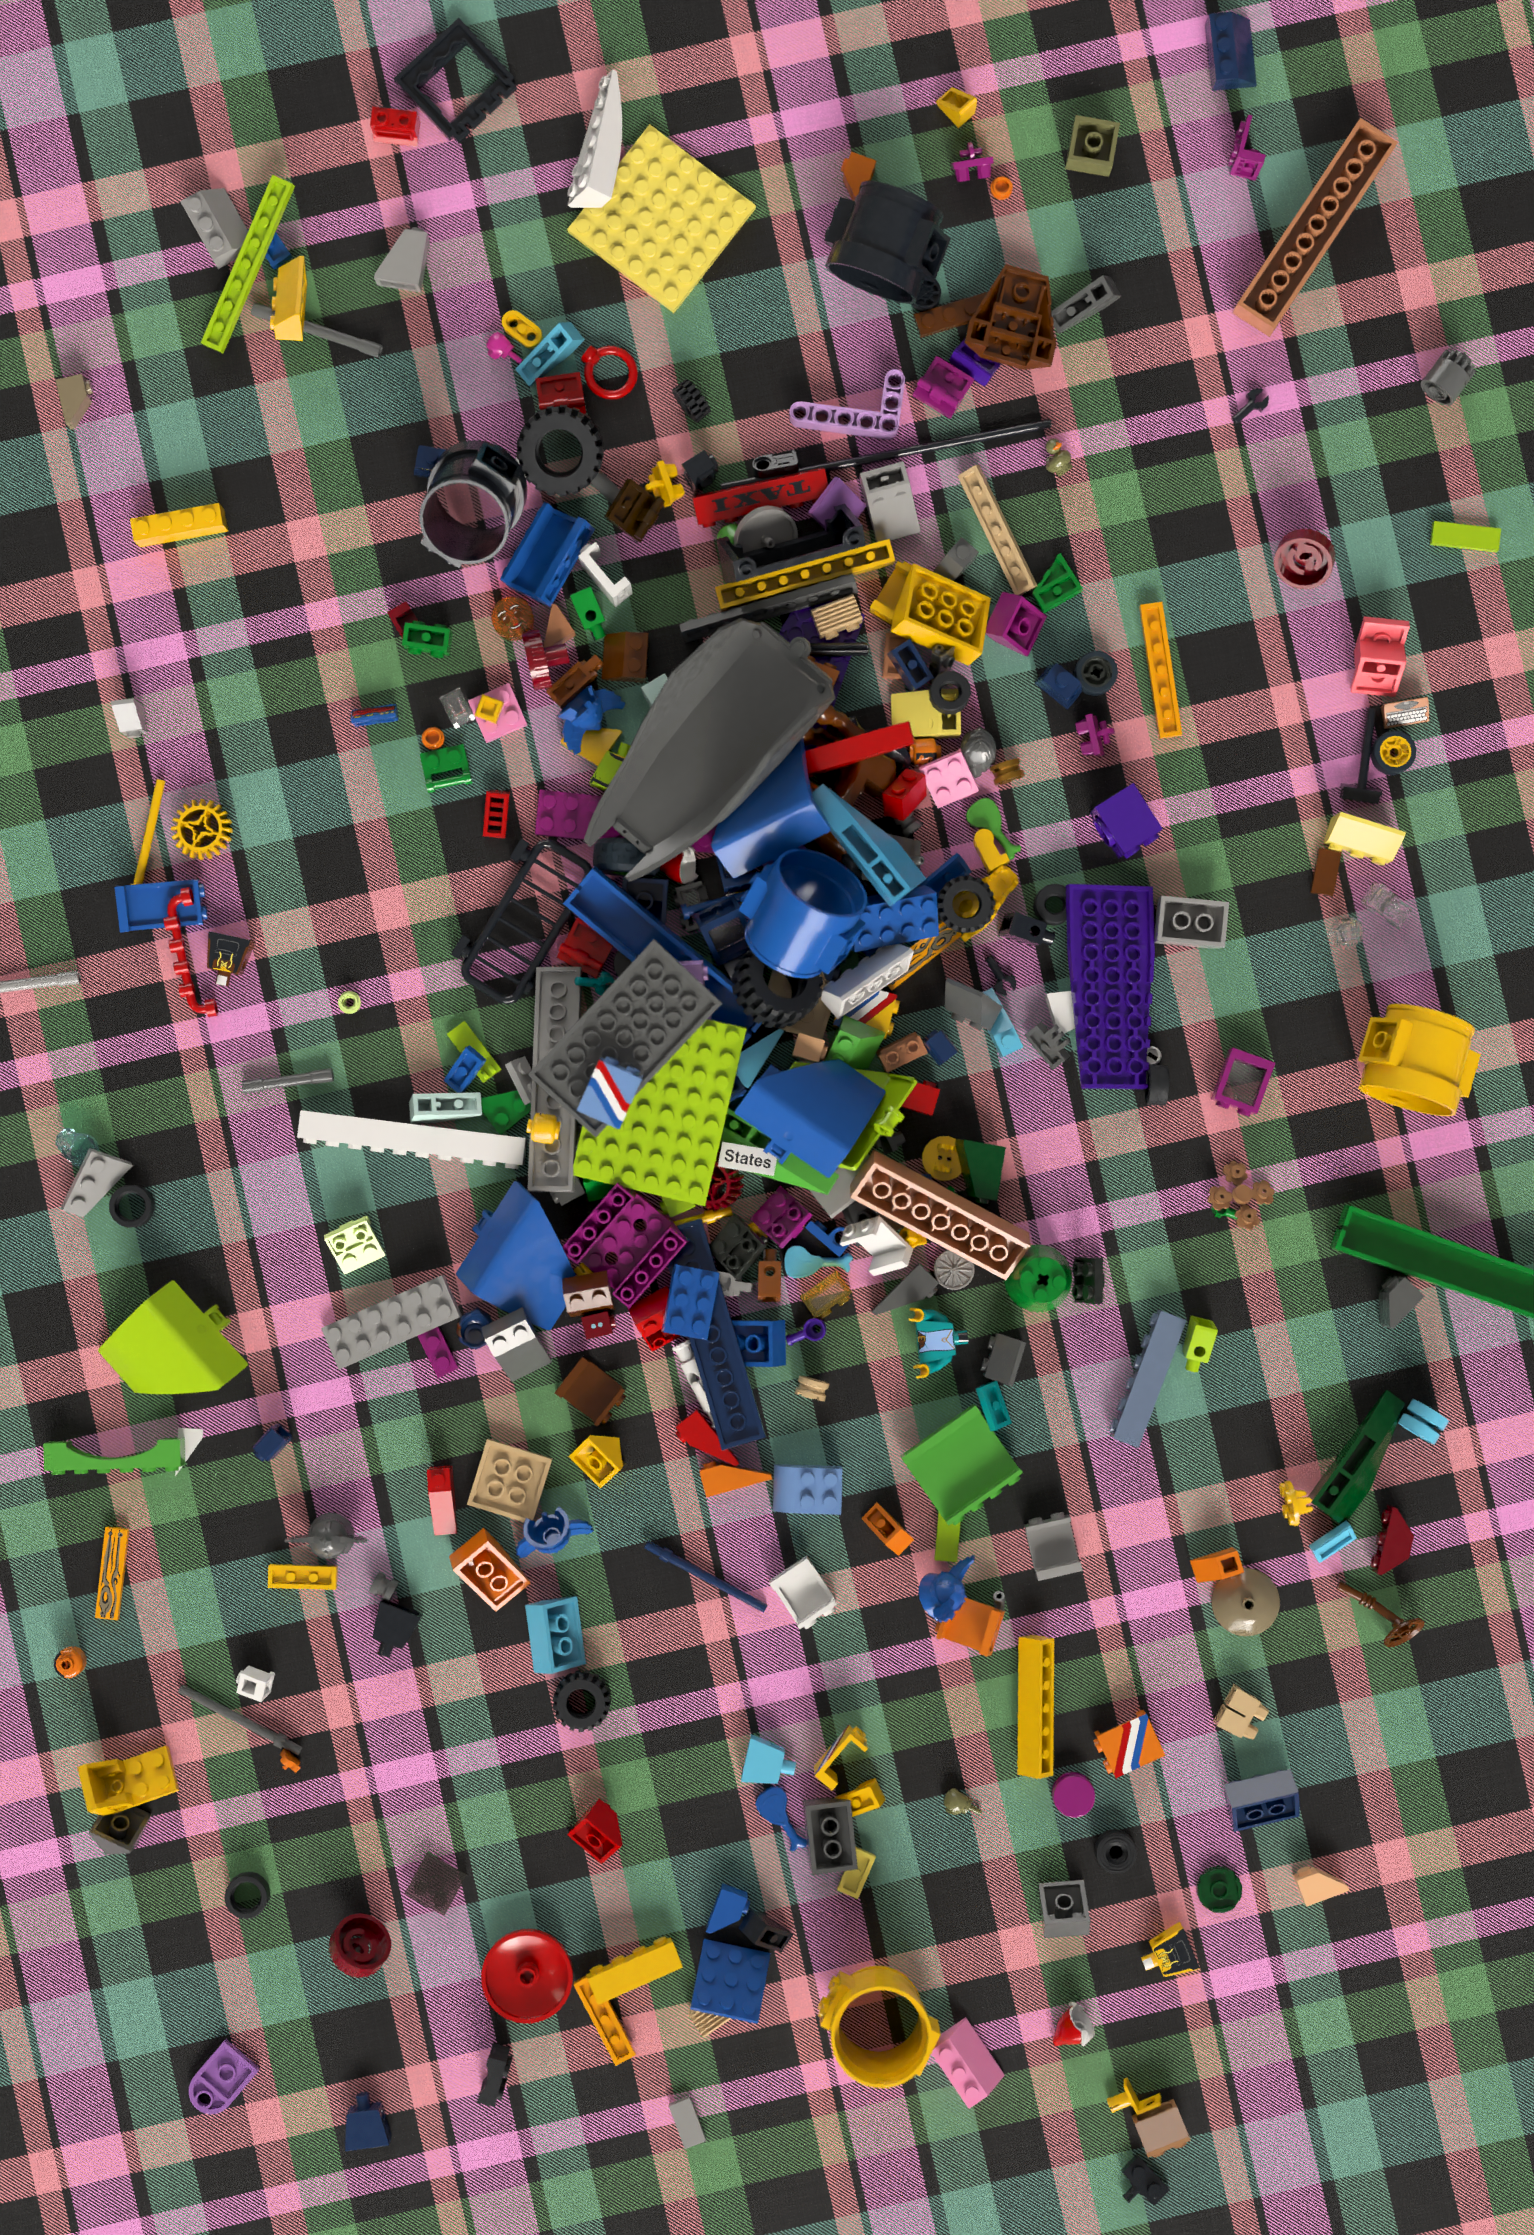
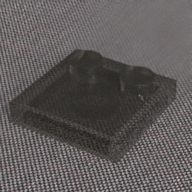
(435, 1883)

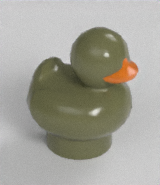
(1060, 462)

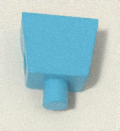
(765, 1762)

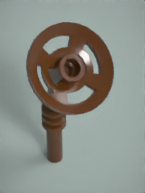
(1401, 1629)

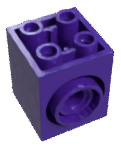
(1126, 822)

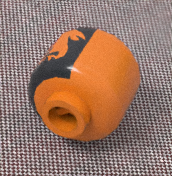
(924, 751)
(76, 1664)

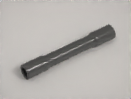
(312, 1077)

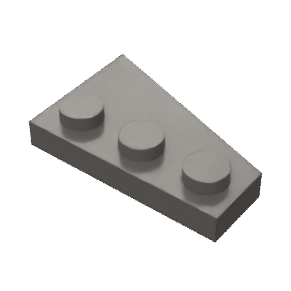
(94, 1179)

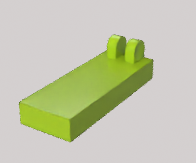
(464, 1036)

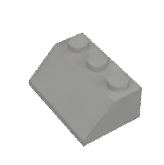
(216, 224)
(839, 1195)

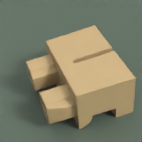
(1240, 1723)

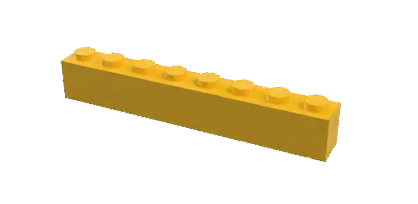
(804, 575)

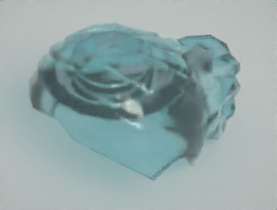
(75, 1145)

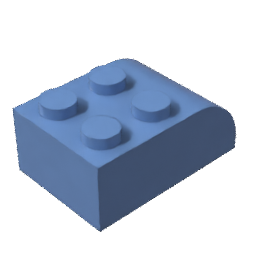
(807, 1489)

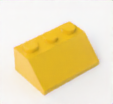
(289, 300)

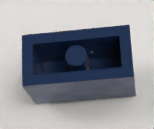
(910, 665)

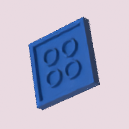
(730, 1981)

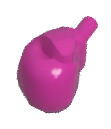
(500, 346)

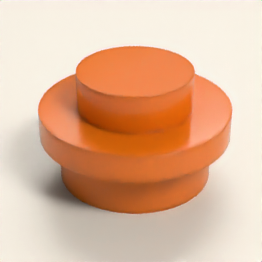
(1001, 188)
(433, 738)

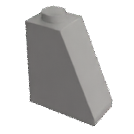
(405, 262)

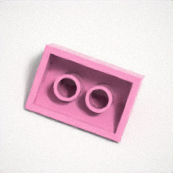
(967, 2062)

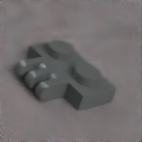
(1048, 1044)

